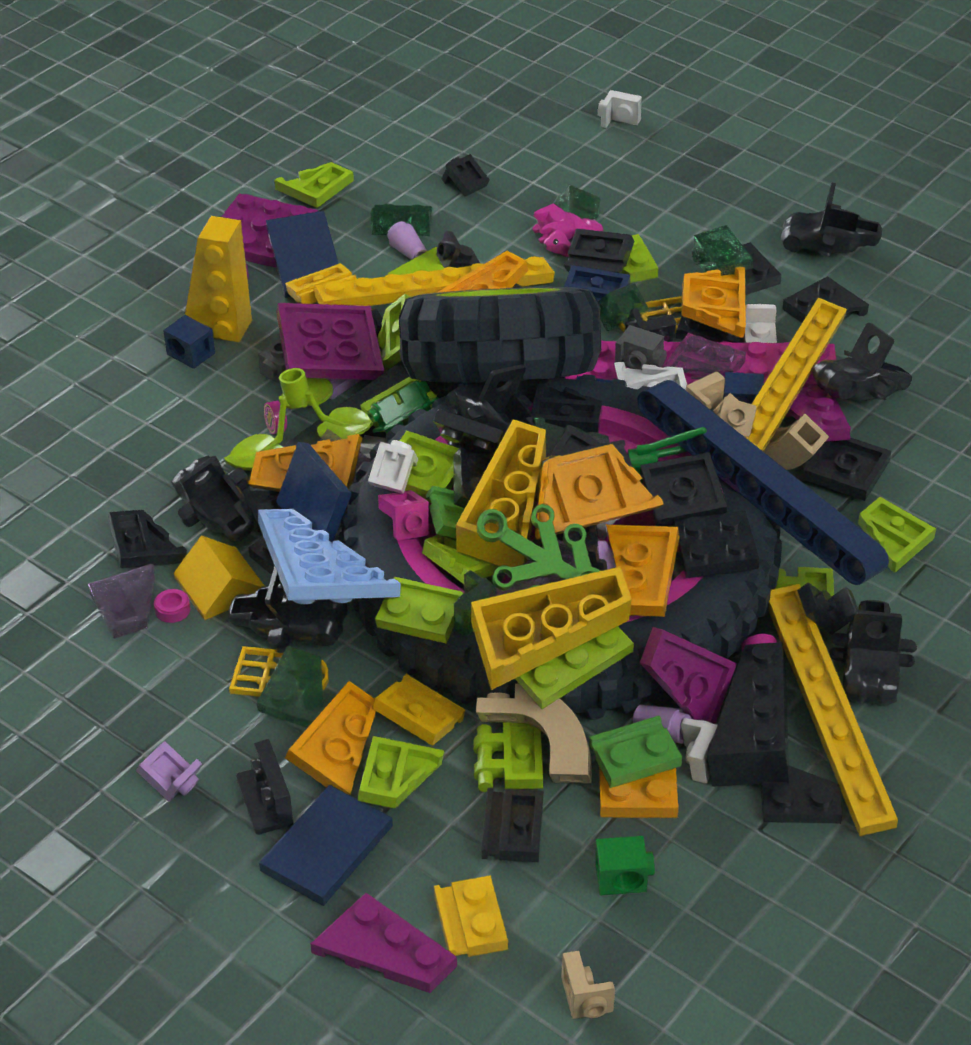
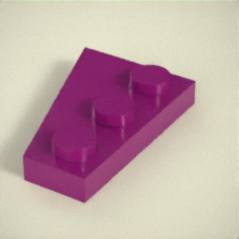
(821, 410)
(688, 674)
(387, 943)

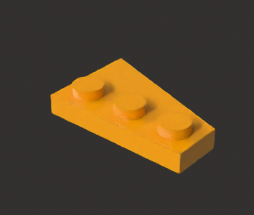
(497, 273)
(272, 465)
(647, 564)
(336, 739)

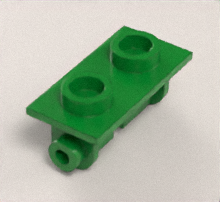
(390, 414)

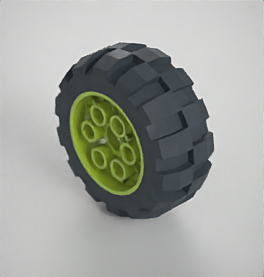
(483, 330)

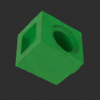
(623, 865)

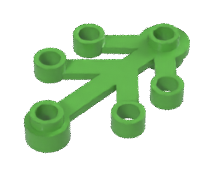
(546, 559)

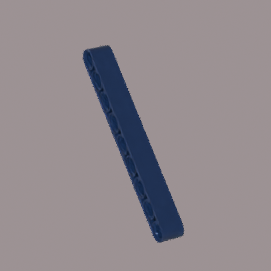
(766, 484)

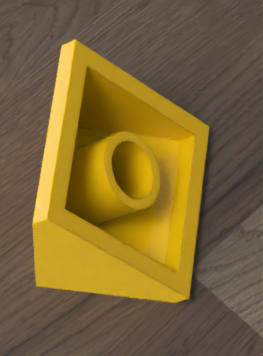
(214, 576)

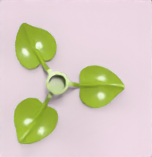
(299, 393)

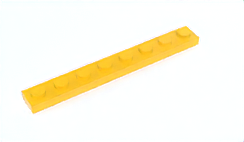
(392, 286)
(794, 370)
(831, 714)

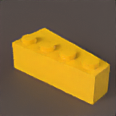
(219, 280)
(509, 487)
(546, 621)

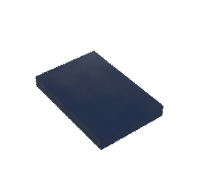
(301, 245)
(314, 490)
(326, 845)

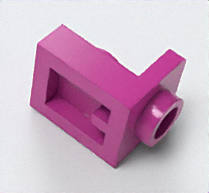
(408, 513)

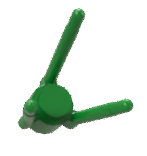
(649, 454)

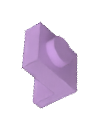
(169, 772)

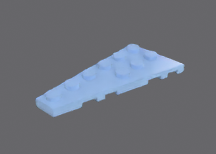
(314, 566)

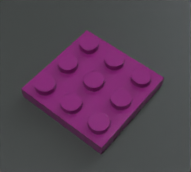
(253, 216)
(330, 340)

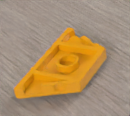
(716, 300)
(592, 489)

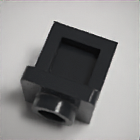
(663, 325)

